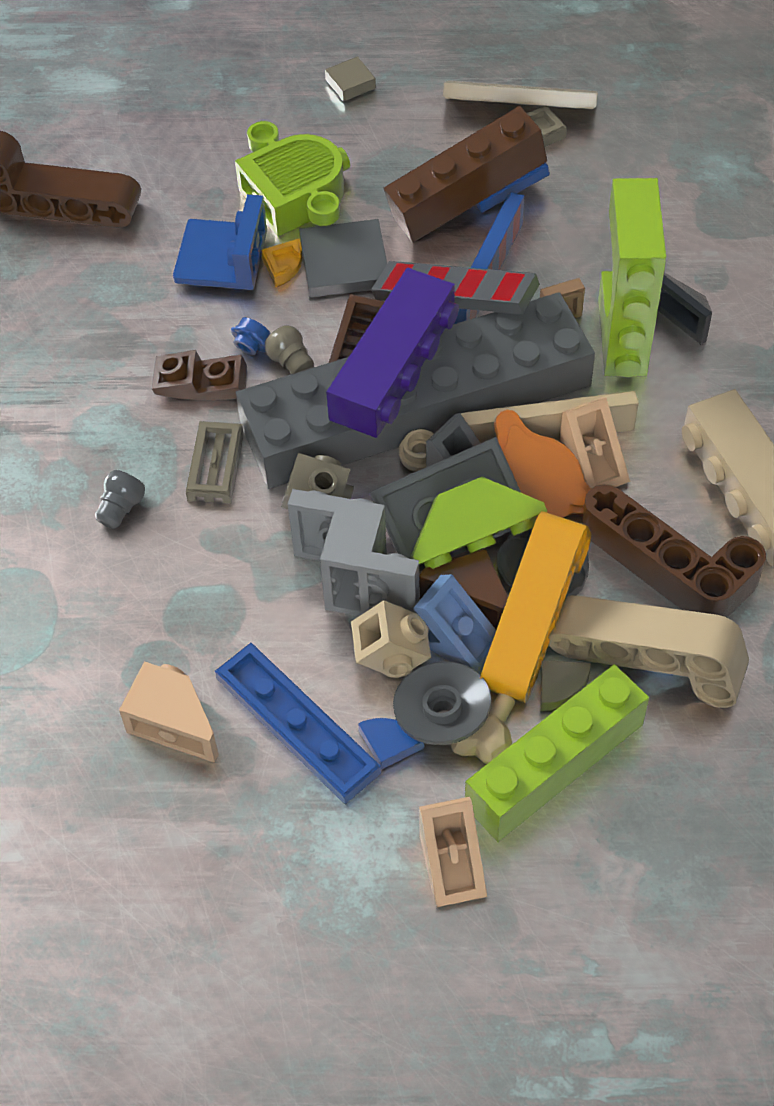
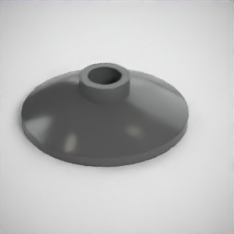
(440, 688)

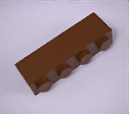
(466, 173)

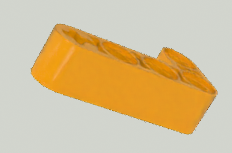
(534, 604)

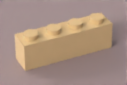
(737, 459)

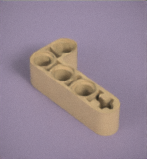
(657, 640)

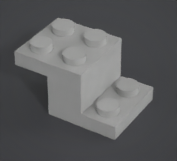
(352, 552)

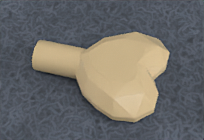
(492, 736)

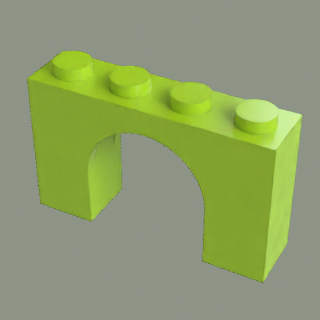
(633, 289)

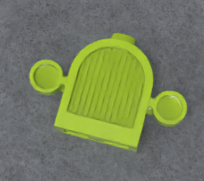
(294, 175)

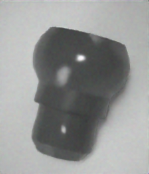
(119, 496)

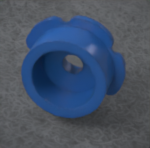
(250, 336)

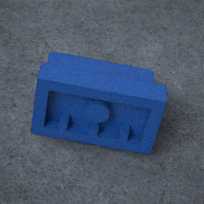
(223, 251)

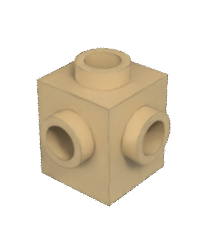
(390, 639)

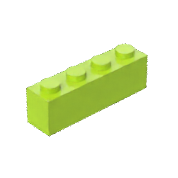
(556, 752)

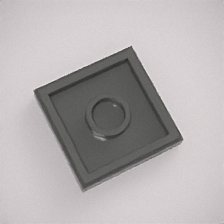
(342, 257)

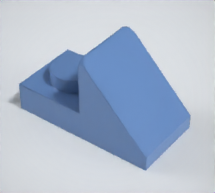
(455, 624)

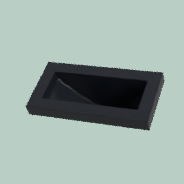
(685, 308)

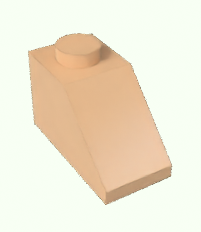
(168, 712)

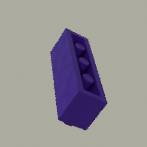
(392, 353)

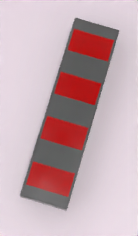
(474, 287)

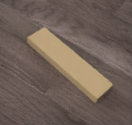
(520, 94)
(547, 416)

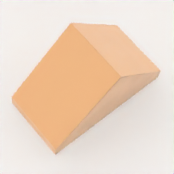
(594, 442)
(452, 851)

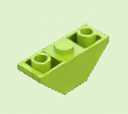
(471, 517)

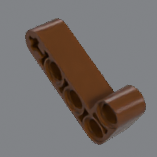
(63, 191)
(619, 520)

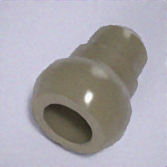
(287, 348)

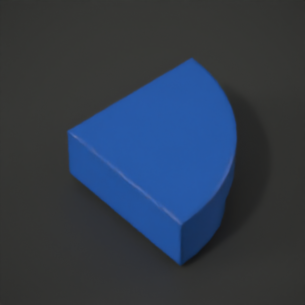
(387, 741)

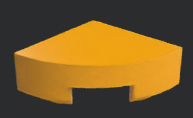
(283, 261)

